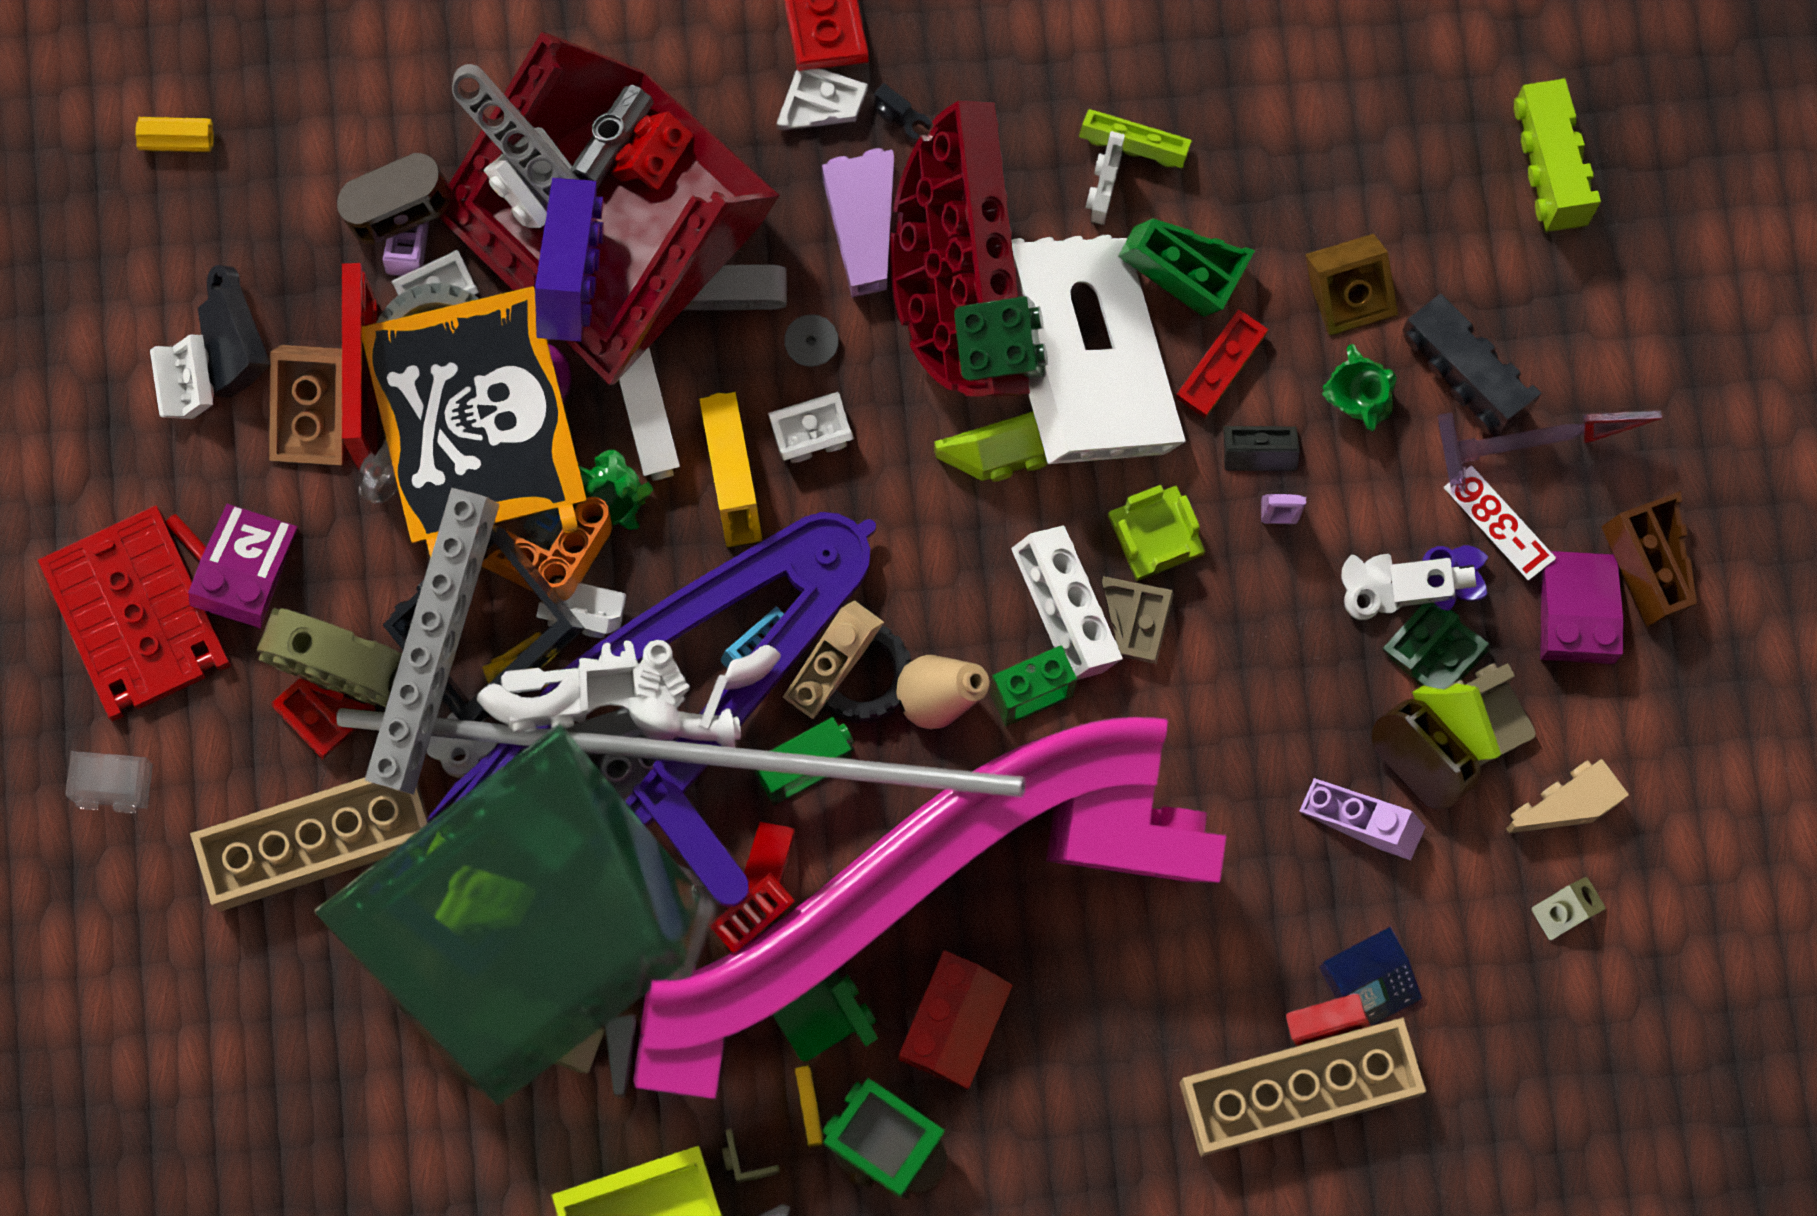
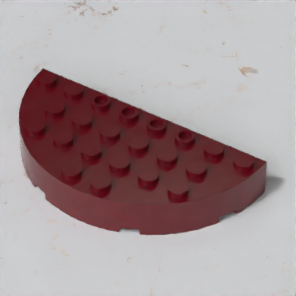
(953, 241)

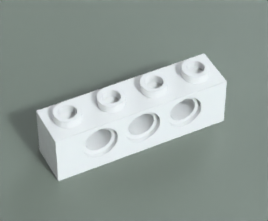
(1066, 601)

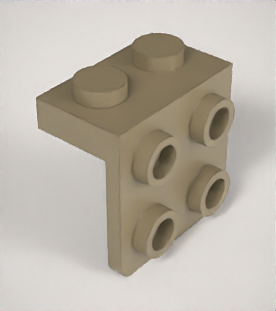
(1503, 708)

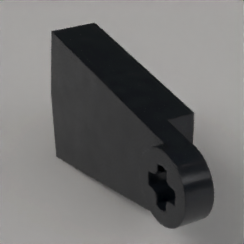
(230, 334)

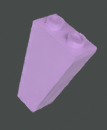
(861, 209)

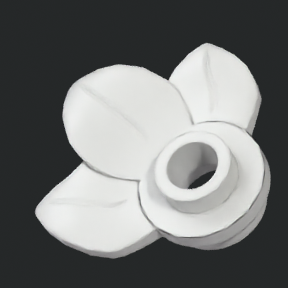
(1372, 582)
(447, 748)

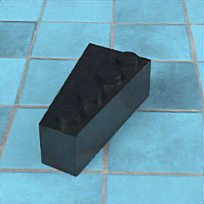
(1470, 367)

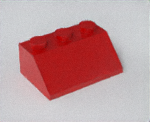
(955, 1020)

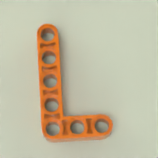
(557, 559)

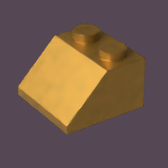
(1352, 283)

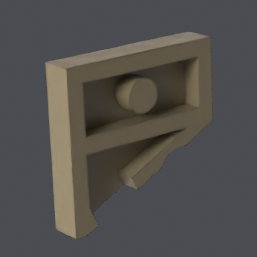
(1138, 617)

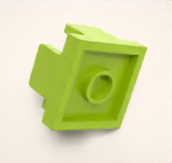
(1157, 531)

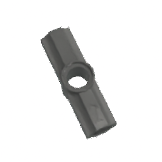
(619, 122)

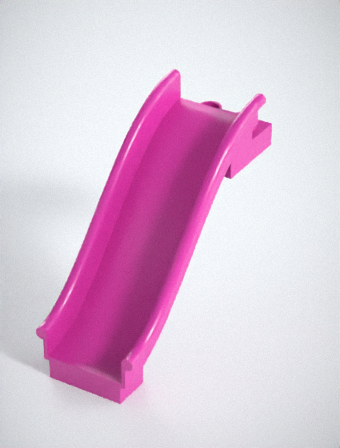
(1101, 819)

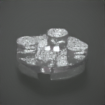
(379, 479)

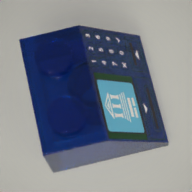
(1377, 973)

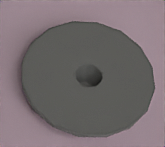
(811, 340)

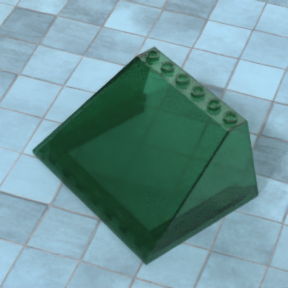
(520, 917)

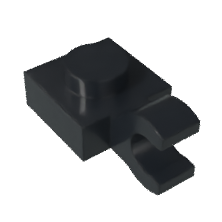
(896, 108)

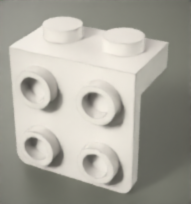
(508, 182)

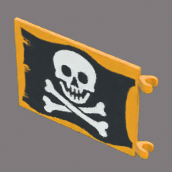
(473, 410)

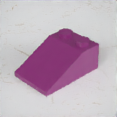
(1581, 609)

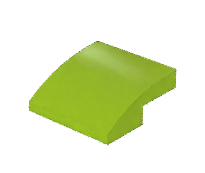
(1465, 716)

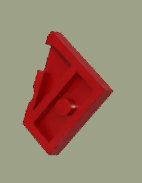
(314, 714)

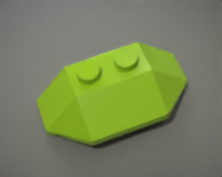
(995, 449)

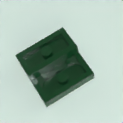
(1436, 647)

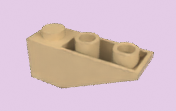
(833, 658)
(1578, 802)

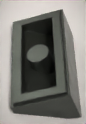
(1261, 448)

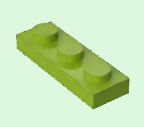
(1138, 140)

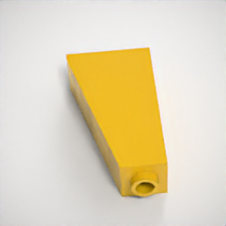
(730, 469)

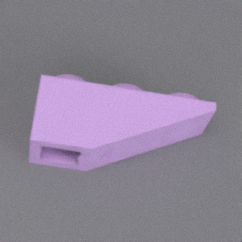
(1364, 818)

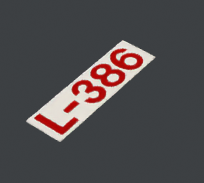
(1502, 525)

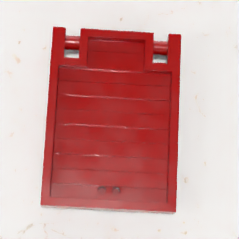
(358, 393)
(132, 612)

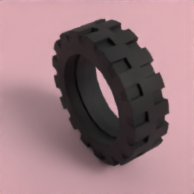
(884, 705)

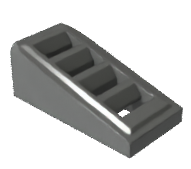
(620, 1041)

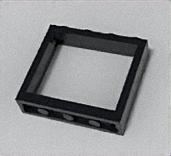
(535, 656)

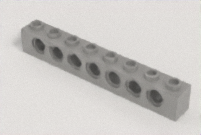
(432, 641)

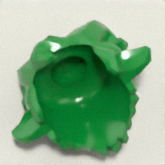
(1361, 389)
(617, 486)

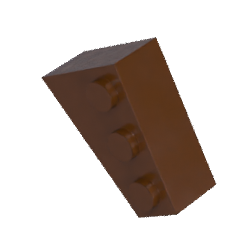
(1654, 557)

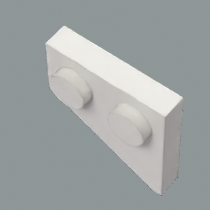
(821, 99)
(1107, 169)

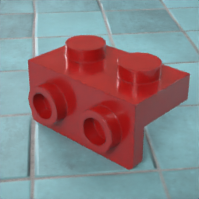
(652, 150)

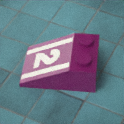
(242, 565)

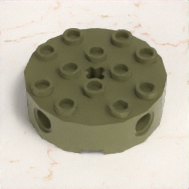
(329, 656)

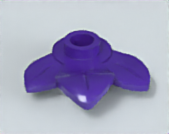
(1460, 556)

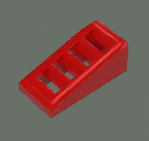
(735, 930)

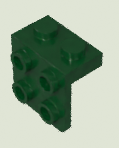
(1000, 339)

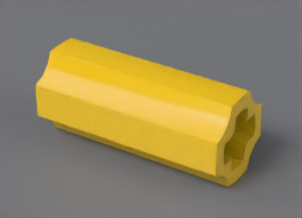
(174, 134)

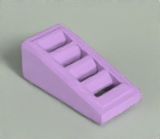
(401, 259)
(1282, 508)

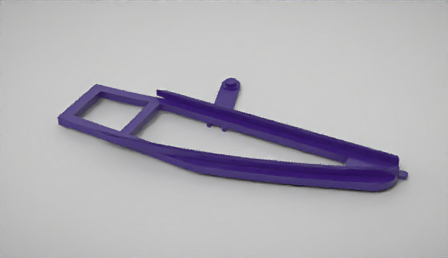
(822, 559)

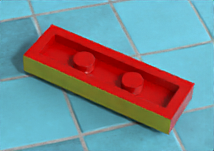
(1221, 363)

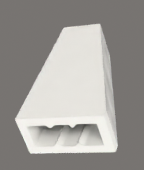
(648, 419)

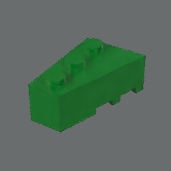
(1186, 264)

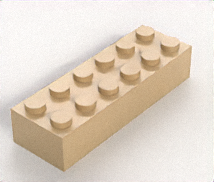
(304, 840)
(1302, 1087)

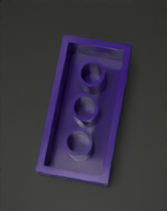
(568, 259)

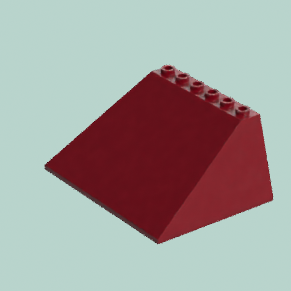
(655, 242)

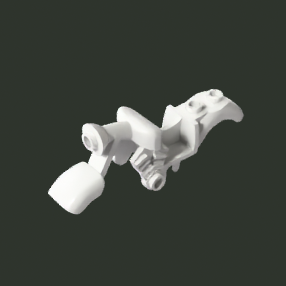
(646, 690)

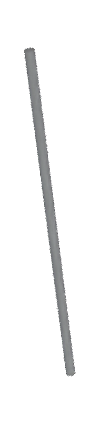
(717, 755)

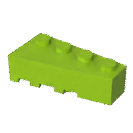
(1555, 156)

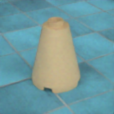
(940, 689)

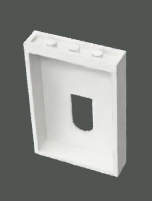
(1102, 399)

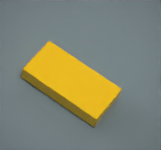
(809, 1106)

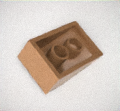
(306, 405)

